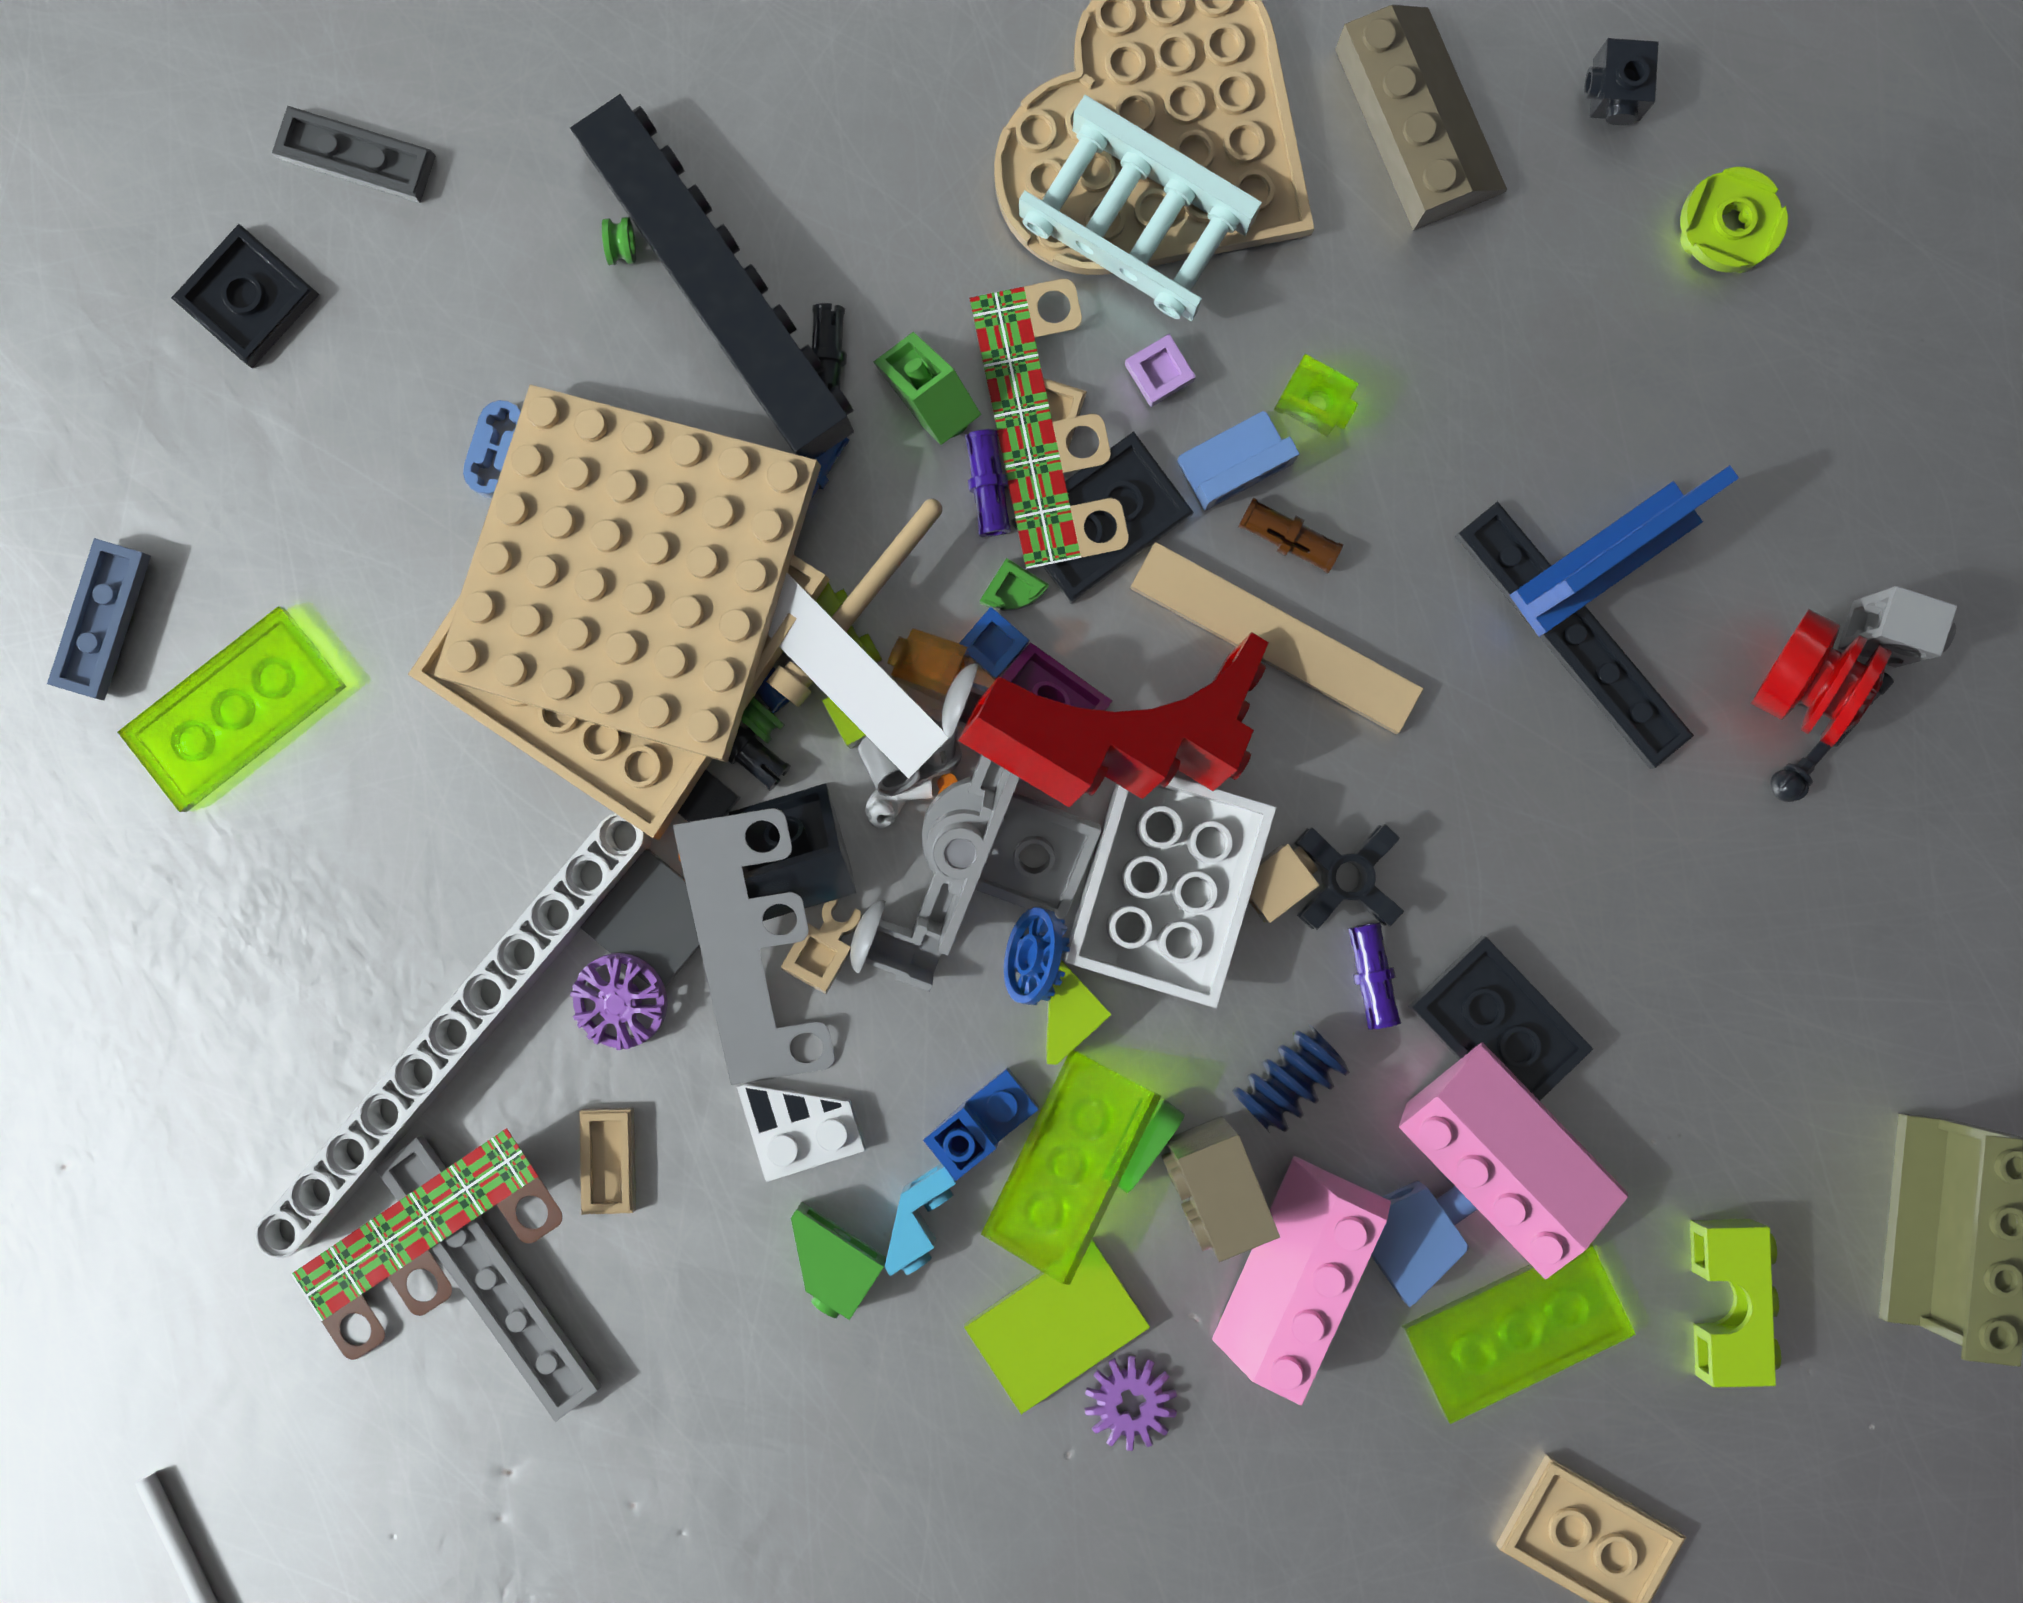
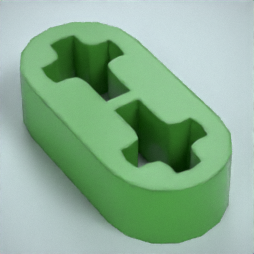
(1156, 1135)

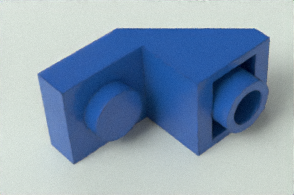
(981, 1123)

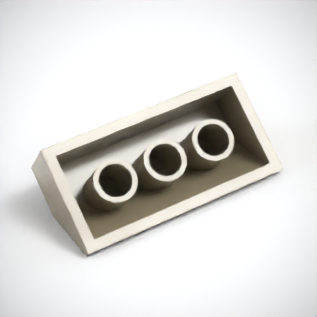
(1418, 113)

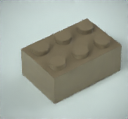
(1223, 1191)

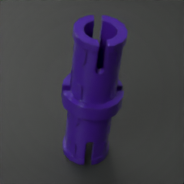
(988, 483)
(1374, 976)

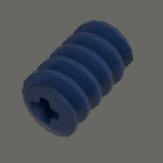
(1291, 1080)

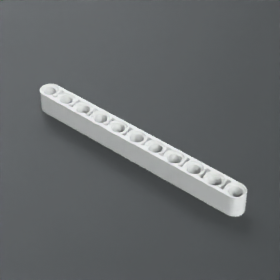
(433, 1045)

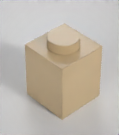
(1282, 881)

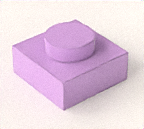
(1160, 370)

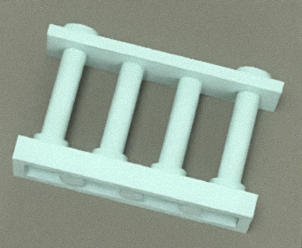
(1140, 157)

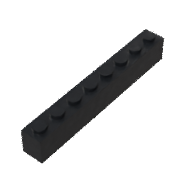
(712, 278)

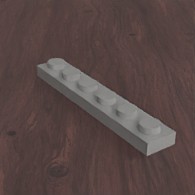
(499, 1293)

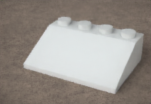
(1170, 888)

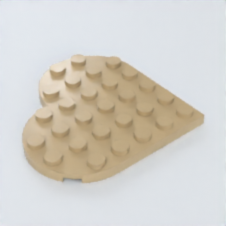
(1193, 78)

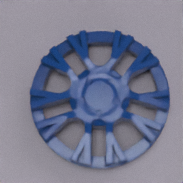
(1035, 956)

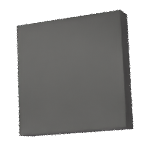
(648, 918)

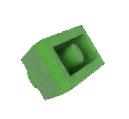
(928, 388)
(833, 1263)

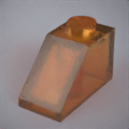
(927, 663)

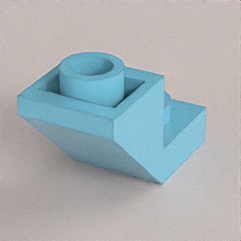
(911, 1235)

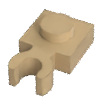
(821, 953)

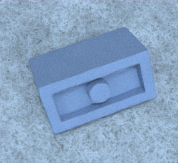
(1236, 460)

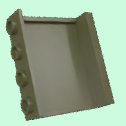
(1957, 1236)

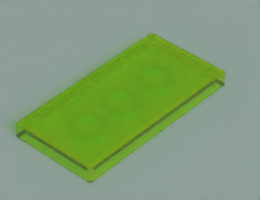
(231, 709)
(1070, 1166)
(1516, 1333)

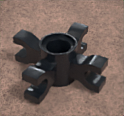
(1366, 892)

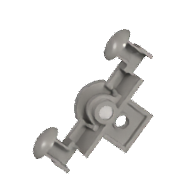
(975, 844)

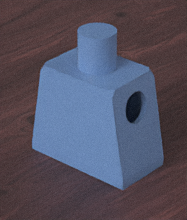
(1420, 1238)

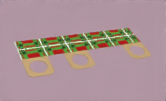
(1029, 440)

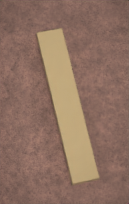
(1292, 644)

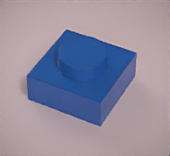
(994, 643)

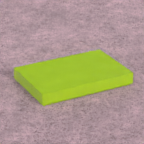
(1056, 1330)

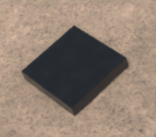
(245, 296)

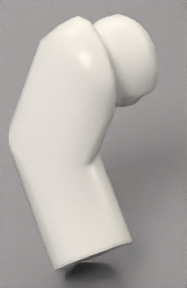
(883, 809)

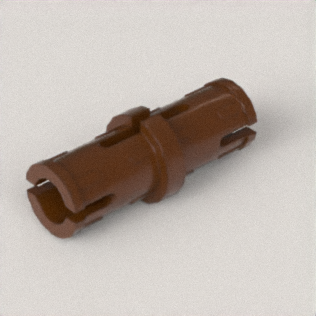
(1290, 535)

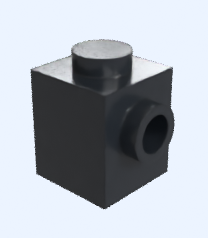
(1622, 80)

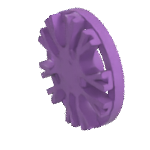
(619, 1001)

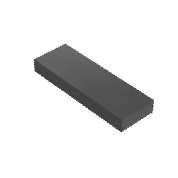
(353, 154)

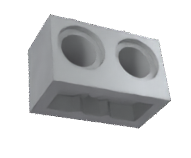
(1902, 622)

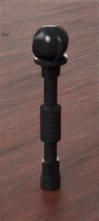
(1795, 780)

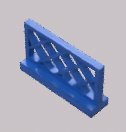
(1614, 553)

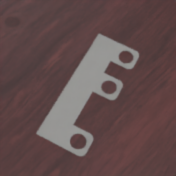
(730, 940)

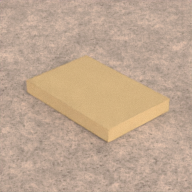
(1589, 1538)

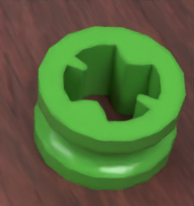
(618, 241)
(760, 720)

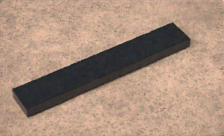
(1580, 642)

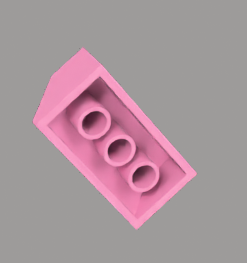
(1513, 1160)
(1302, 1282)

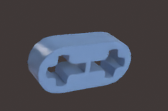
(485, 445)

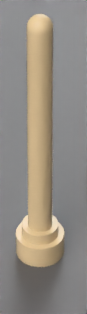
(792, 680)

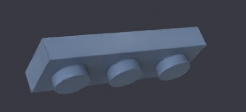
(99, 619)

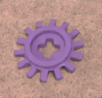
(1139, 1383)

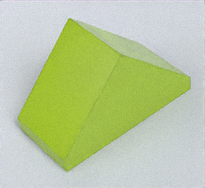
(1071, 1016)

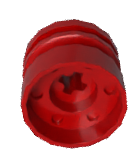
(1822, 678)

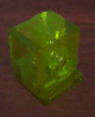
(1318, 379)

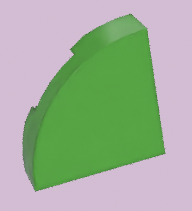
(1013, 588)

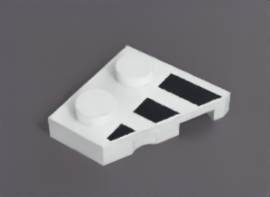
(798, 1129)

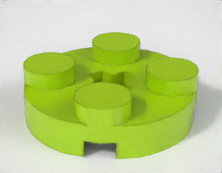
(1759, 207)

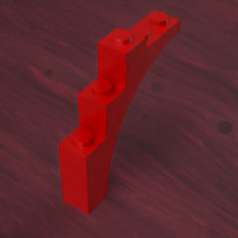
(1075, 748)

